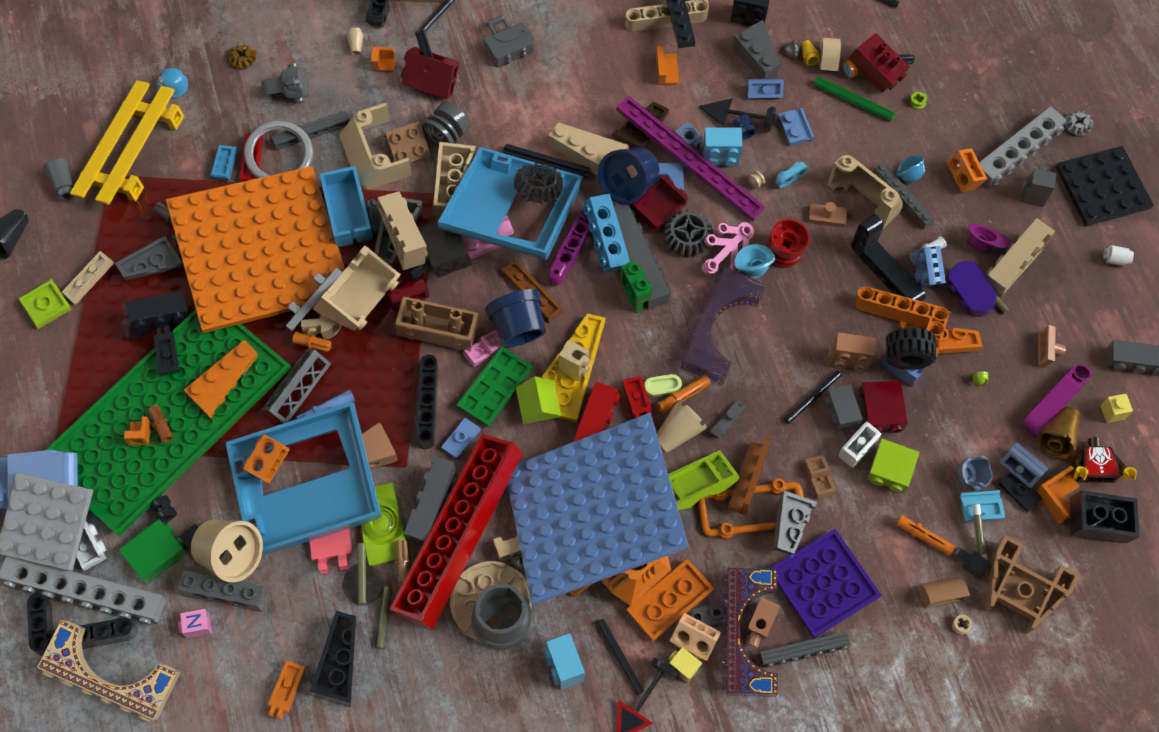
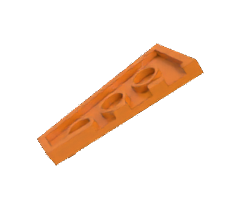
(955, 340)
(214, 385)

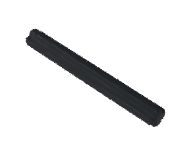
(546, 160)

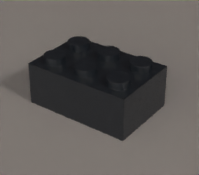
(1104, 516)

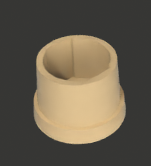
(240, 540)

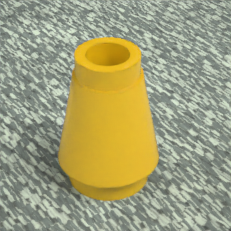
(810, 53)

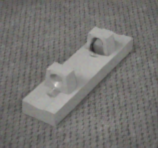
(325, 284)

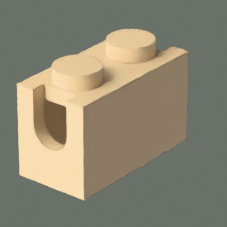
(574, 360)

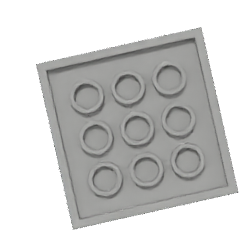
(44, 521)

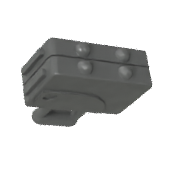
(508, 43)

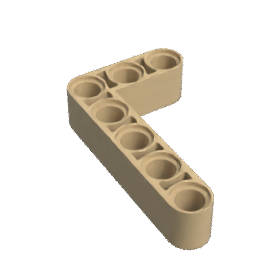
(658, 15)

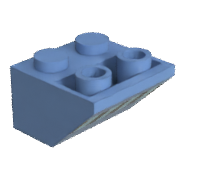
(928, 266)

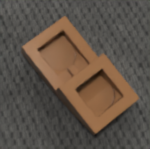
(820, 477)

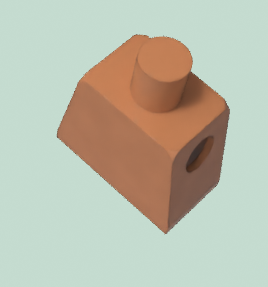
(378, 447)
(765, 613)

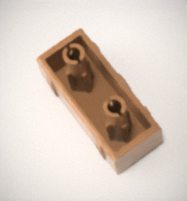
(436, 324)

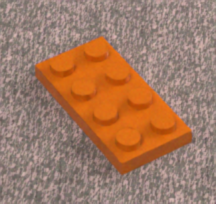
(670, 600)

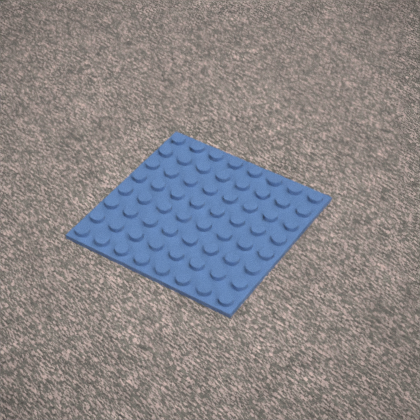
(594, 509)

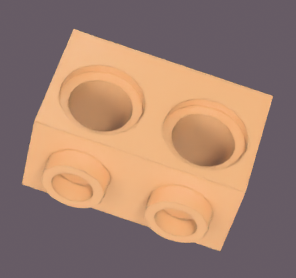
(697, 632)

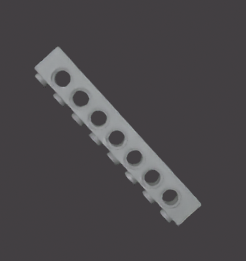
(15, 567)

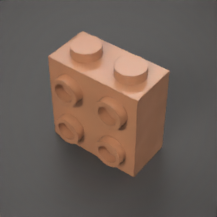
(852, 351)

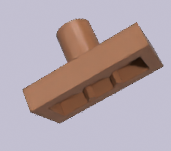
(827, 215)
(1047, 347)

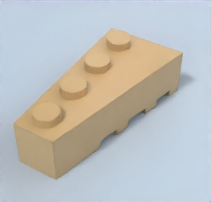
(402, 230)
(1019, 256)

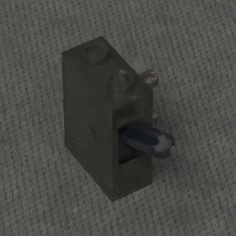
(444, 250)

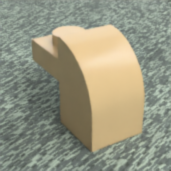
(829, 54)
(320, 326)

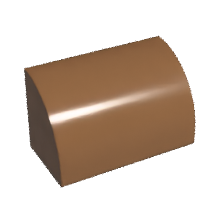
(944, 592)

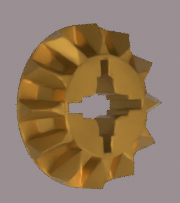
(242, 62)

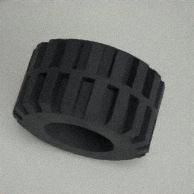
(911, 348)

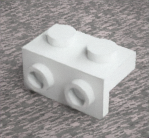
(90, 549)

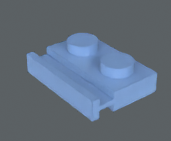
(795, 127)

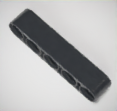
(427, 410)

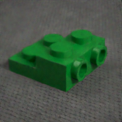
(635, 285)

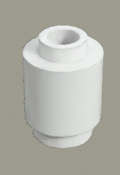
(1118, 255)

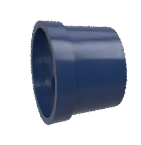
(616, 180)
(517, 317)

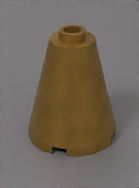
(1060, 434)

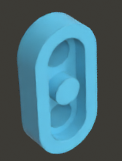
(787, 177)

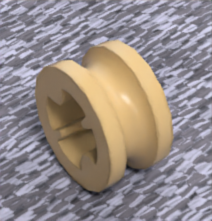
(756, 179)
(963, 618)

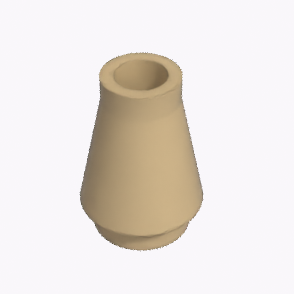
(355, 40)

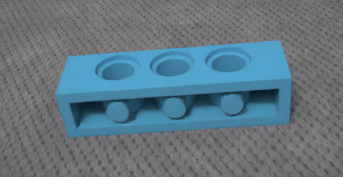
(609, 223)

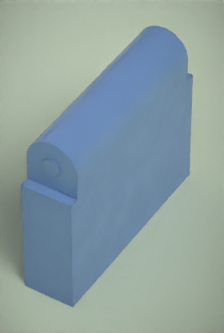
(43, 464)

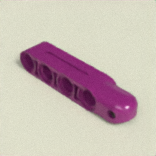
(560, 269)
(1056, 399)

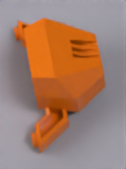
(635, 582)

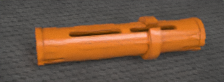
(683, 394)
(925, 535)

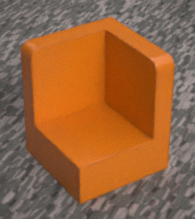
(383, 59)
(139, 432)

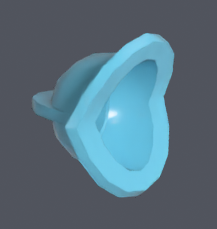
(754, 260)

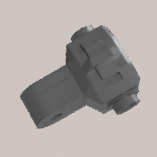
(292, 83)

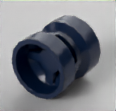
(743, 122)

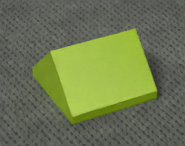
(538, 400)

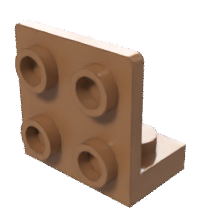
(408, 142)

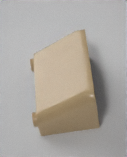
(850, 172)
(357, 290)

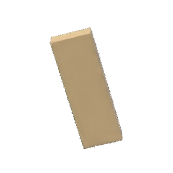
(87, 277)

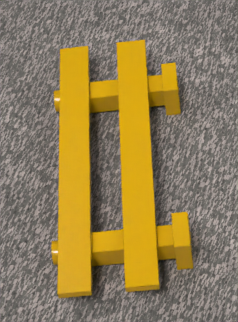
(116, 180)

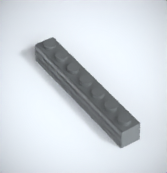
(312, 129)
(909, 201)
(804, 649)

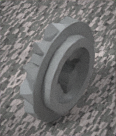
(1078, 129)

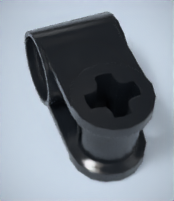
(378, 12)

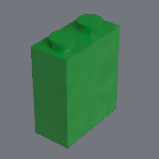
(154, 551)

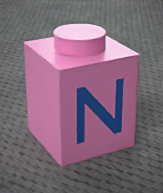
(195, 623)

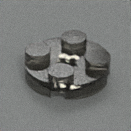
(373, 587)

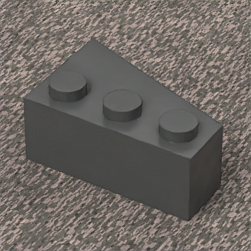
(757, 51)

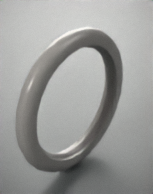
(299, 132)

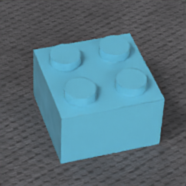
(722, 146)
(565, 662)

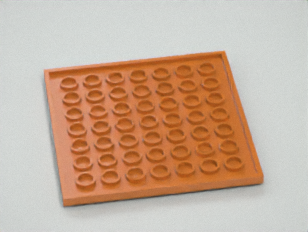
(254, 246)

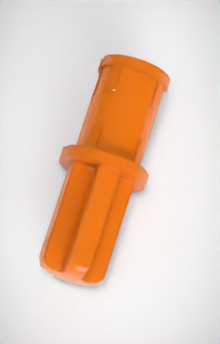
(311, 341)

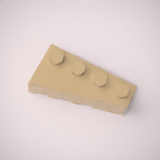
(582, 146)
(451, 167)

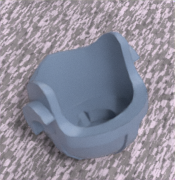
(975, 473)

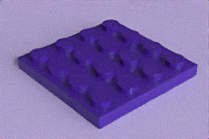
(825, 583)

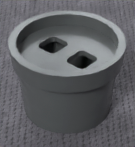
(513, 629)

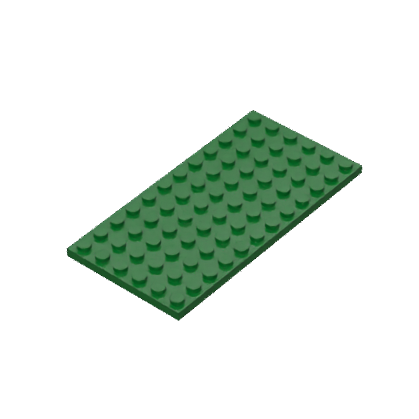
(132, 476)

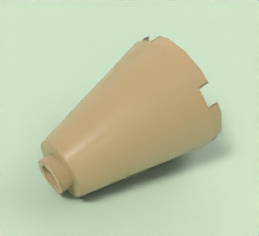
(679, 427)

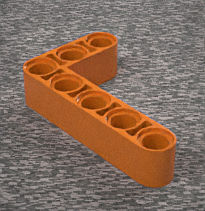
(904, 309)

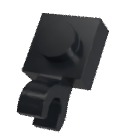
(973, 563)

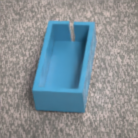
(346, 206)

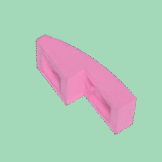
(484, 349)

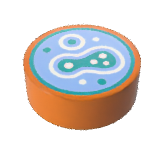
(849, 69)

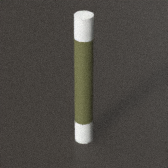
(979, 530)

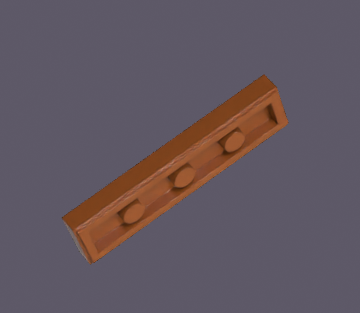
(523, 280)

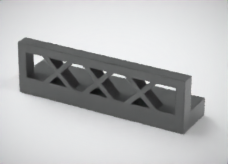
(290, 382)

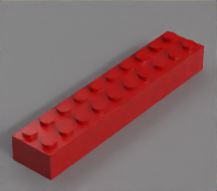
(456, 532)

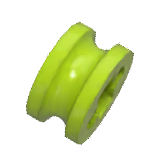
(922, 97)

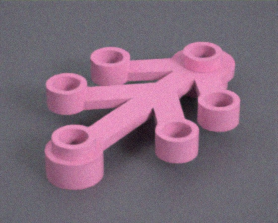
(731, 245)

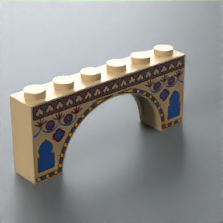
(66, 660)

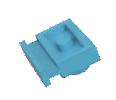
(990, 505)

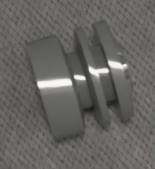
(446, 124)

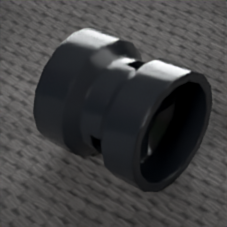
(163, 509)

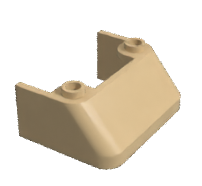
(375, 169)

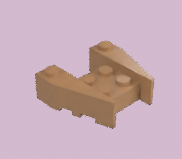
(1024, 589)

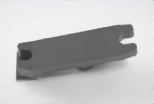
(728, 419)

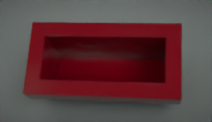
(412, 289)

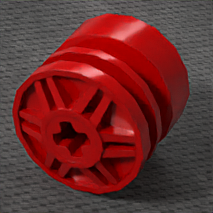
(788, 242)

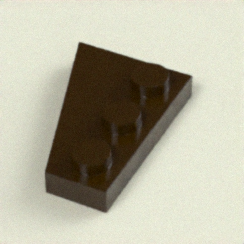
(632, 135)

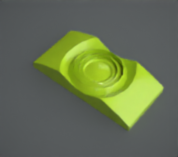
(702, 478)
(382, 534)

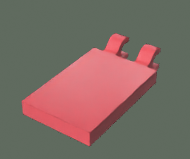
(330, 547)

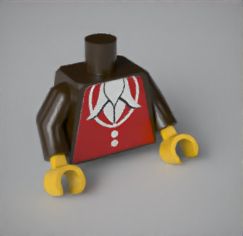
(1099, 464)

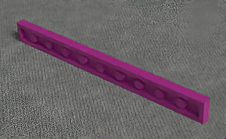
(690, 158)

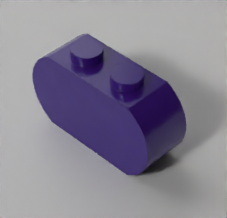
(972, 289)

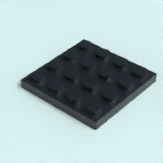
(1104, 186)

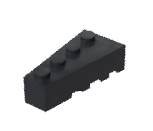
(336, 663)

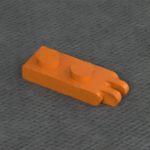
(286, 689)

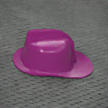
(986, 239)

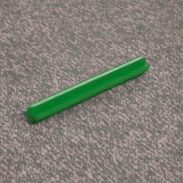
(854, 98)

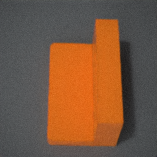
(666, 67)

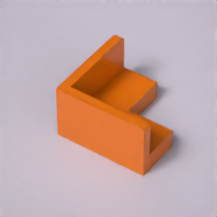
(1055, 492)

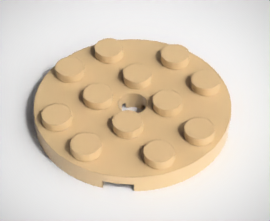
(476, 580)

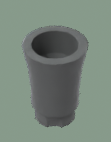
(60, 178)

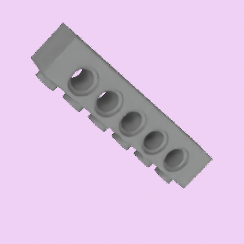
(1022, 145)

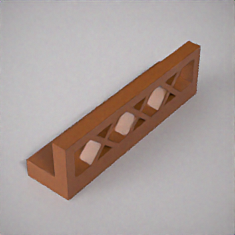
(749, 477)

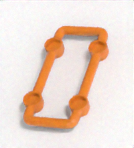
(726, 530)

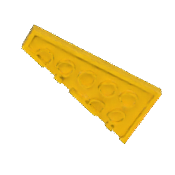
(568, 390)

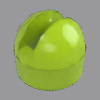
(980, 378)

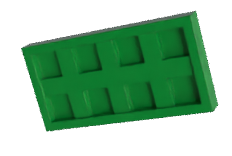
(494, 387)

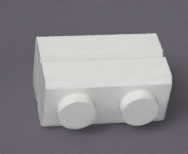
(859, 444)

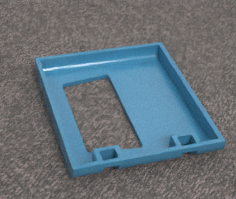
(487, 195)
(314, 506)

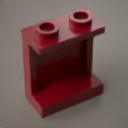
(660, 203)
(884, 405)

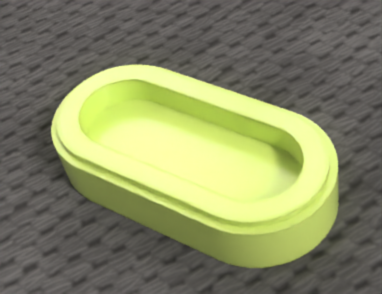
(662, 385)

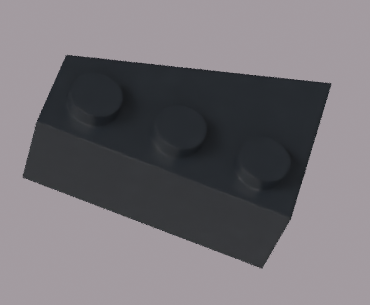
(148, 313)

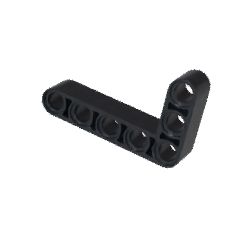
(881, 263)
(94, 630)

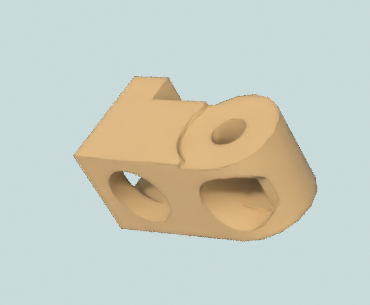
(506, 549)

